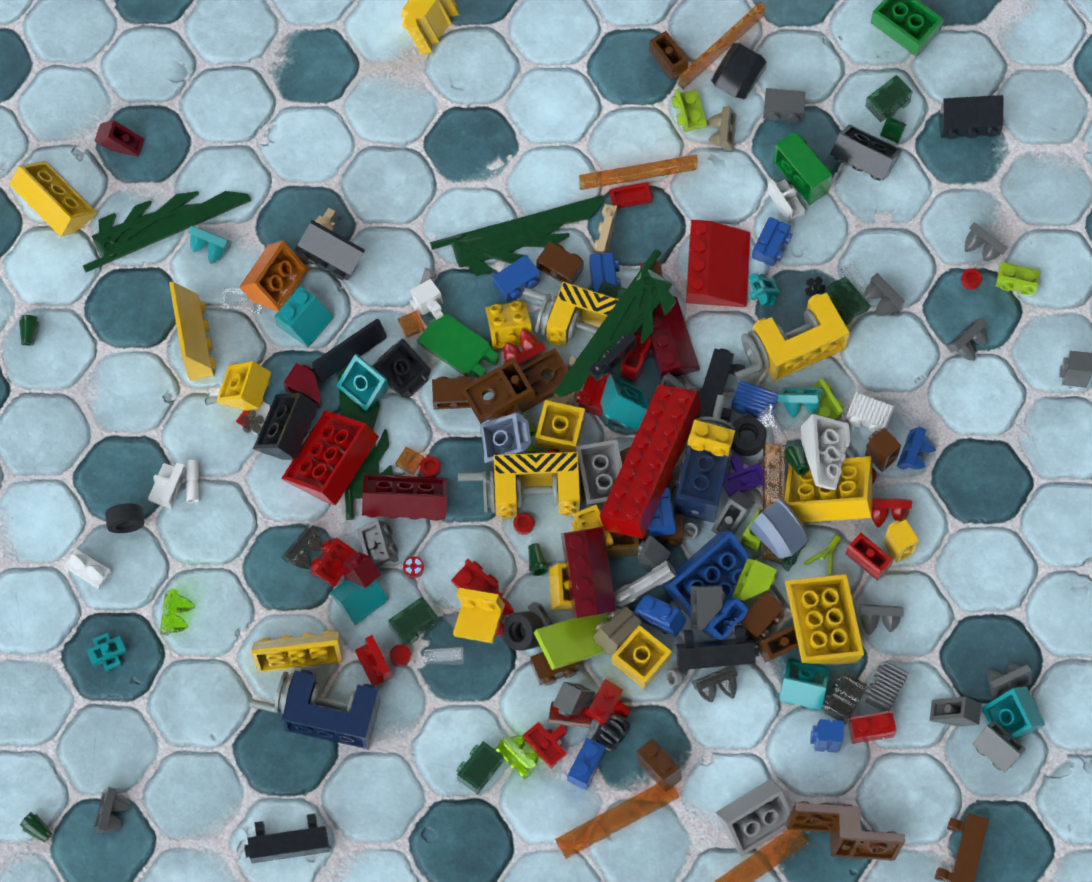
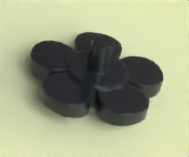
(814, 286)

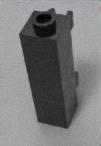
(715, 382)
(716, 653)
(287, 844)

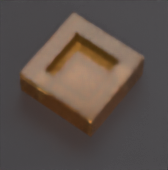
(411, 324)
(409, 461)

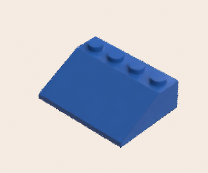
(716, 563)

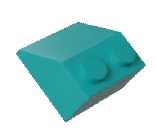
(303, 317)
(624, 402)
(804, 684)
(1015, 712)

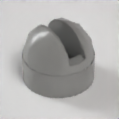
(427, 275)
(691, 533)
(675, 677)

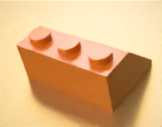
(274, 276)

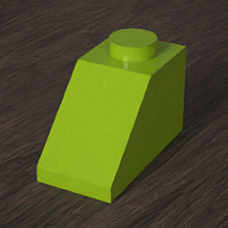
(754, 580)

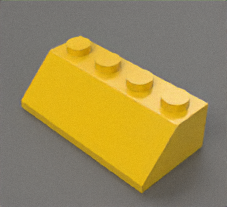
(52, 197)

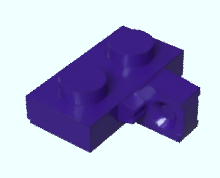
(742, 477)

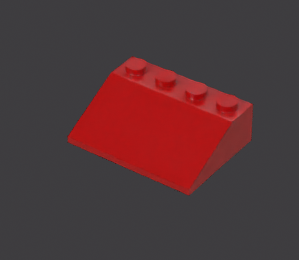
(717, 264)
(331, 457)

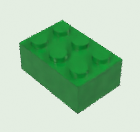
(907, 23)
(802, 167)

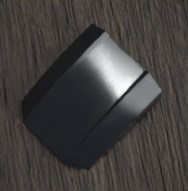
(739, 71)
(403, 369)

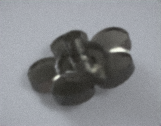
(251, 422)

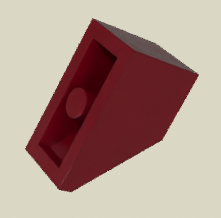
(119, 138)
(302, 380)
(360, 570)

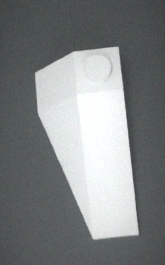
(825, 448)

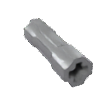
(631, 592)

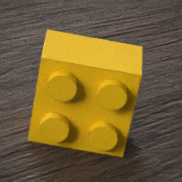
(560, 426)
(641, 657)

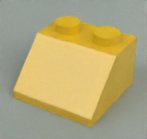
(244, 386)

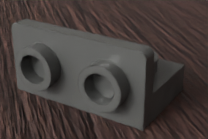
(378, 542)

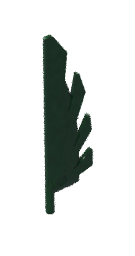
(168, 220)
(527, 231)
(627, 316)
(352, 410)

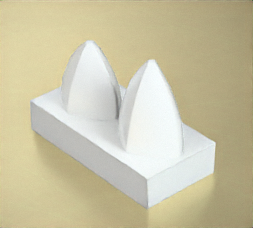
(87, 568)

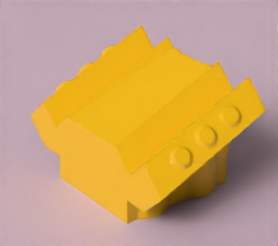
(427, 21)

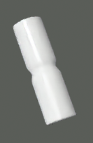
(192, 478)

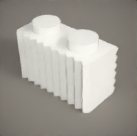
(869, 413)

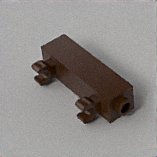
(968, 850)

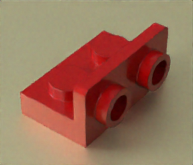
(331, 561)
(474, 578)
(373, 662)

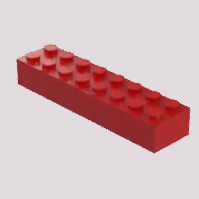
(650, 461)

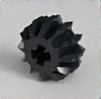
(613, 732)

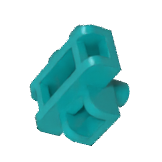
(763, 289)
(106, 651)

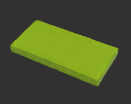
(570, 640)

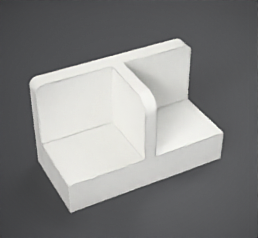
(785, 200)
(167, 484)

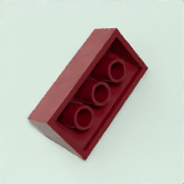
(672, 343)
(404, 497)
(588, 572)

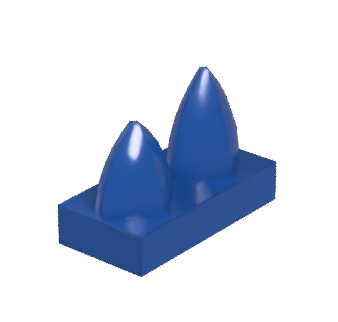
(914, 443)

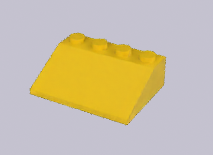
(192, 332)
(848, 501)
(825, 620)
(297, 651)

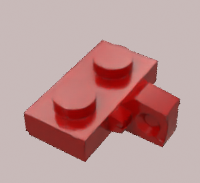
(607, 703)
(546, 743)

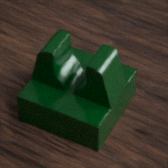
(893, 129)

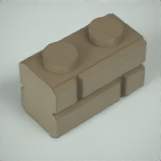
(616, 631)

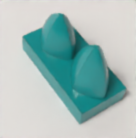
(216, 243)
(794, 396)

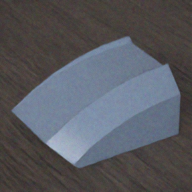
(505, 436)
(780, 529)

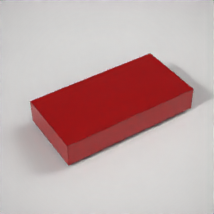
(631, 195)

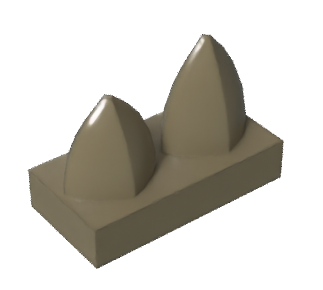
(726, 122)

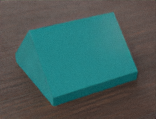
(363, 383)
(358, 601)

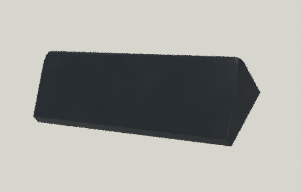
(344, 352)

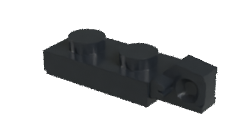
(613, 357)

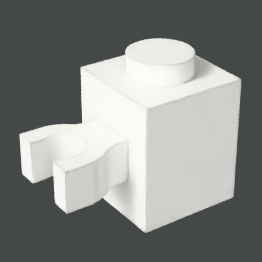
(427, 298)

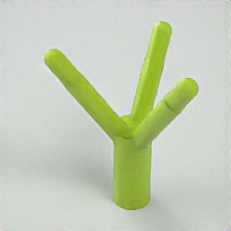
(827, 552)

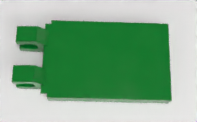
(457, 346)

